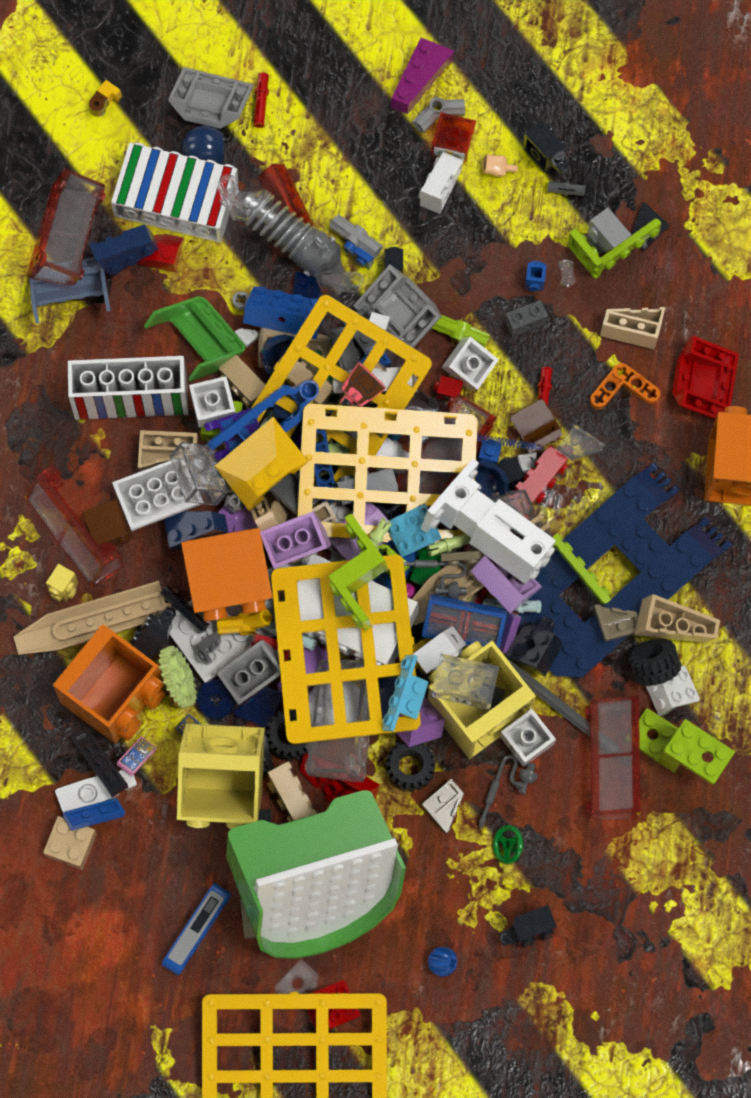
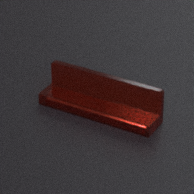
(279, 183)

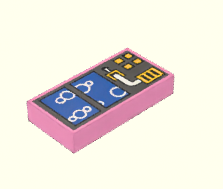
(136, 756)

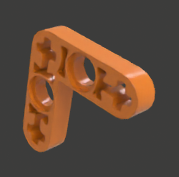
(620, 381)

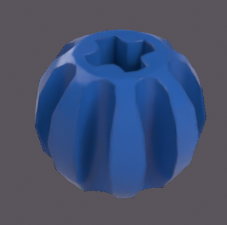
(442, 961)

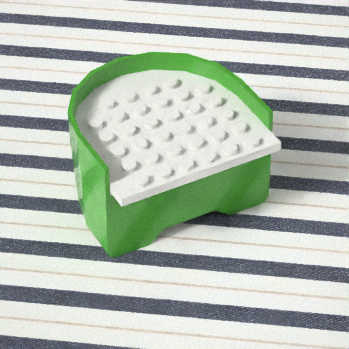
(317, 876)

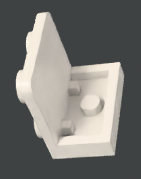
(673, 693)

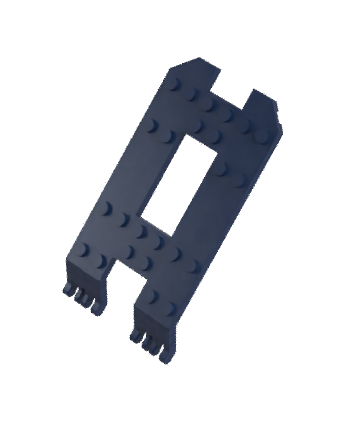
(661, 568)

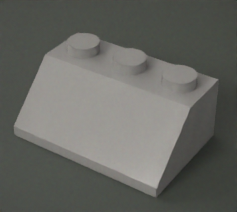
(251, 671)

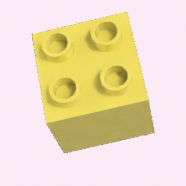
(478, 727)
(220, 775)

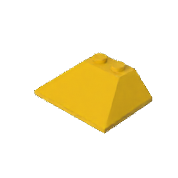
(261, 463)

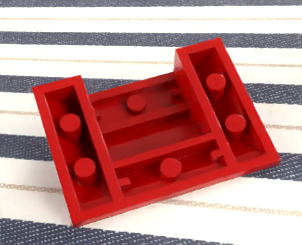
(705, 377)

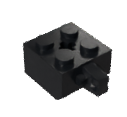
(546, 149)
(153, 632)
(535, 647)
(529, 928)

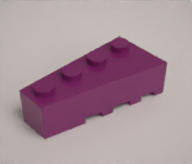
(422, 70)

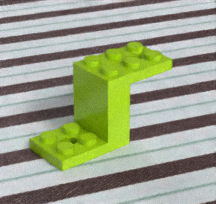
(357, 572)
(683, 746)

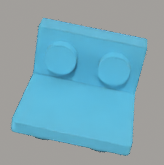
(408, 534)

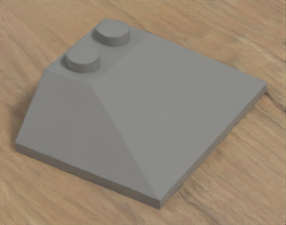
(209, 98)
(404, 302)

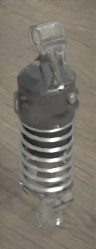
(305, 244)

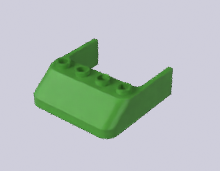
(203, 330)

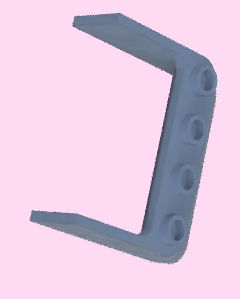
(92, 284)

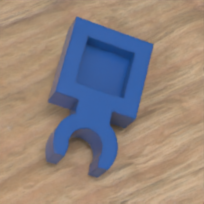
(361, 257)

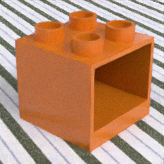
(729, 458)
(227, 573)
(110, 685)

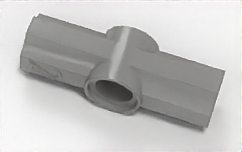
(356, 235)

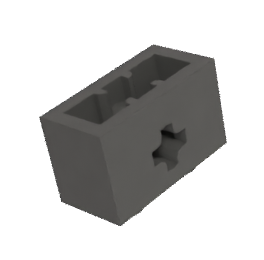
(526, 318)

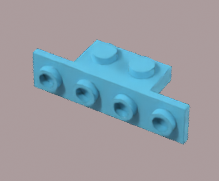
(407, 694)

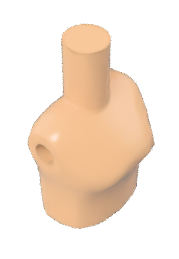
(497, 165)

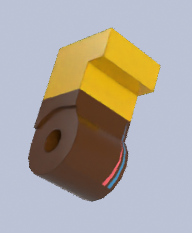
(103, 98)

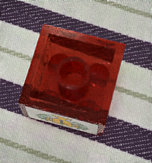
(453, 136)

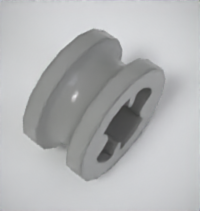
(241, 294)

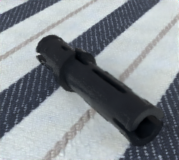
(188, 612)

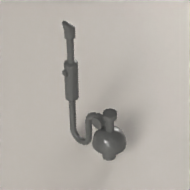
(452, 589)
(526, 775)

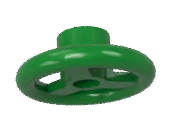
(510, 845)

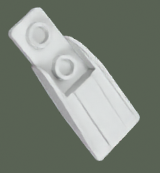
(87, 792)

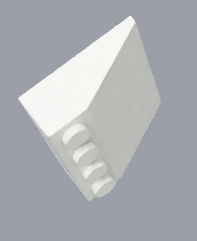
(151, 495)

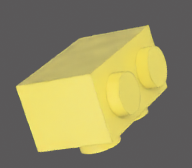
(62, 584)

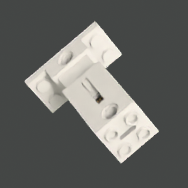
(492, 526)

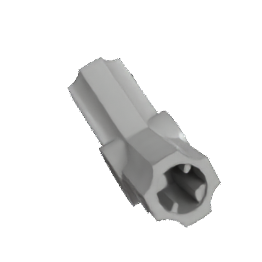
(430, 116)

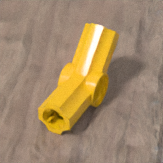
(244, 623)

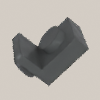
(210, 644)

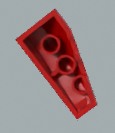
(168, 254)
(338, 788)

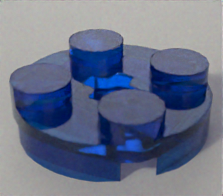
(208, 707)

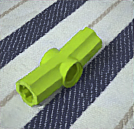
(459, 329)

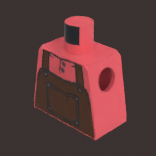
(361, 386)

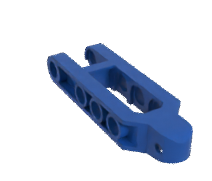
(302, 394)

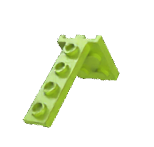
(589, 255)
(577, 565)

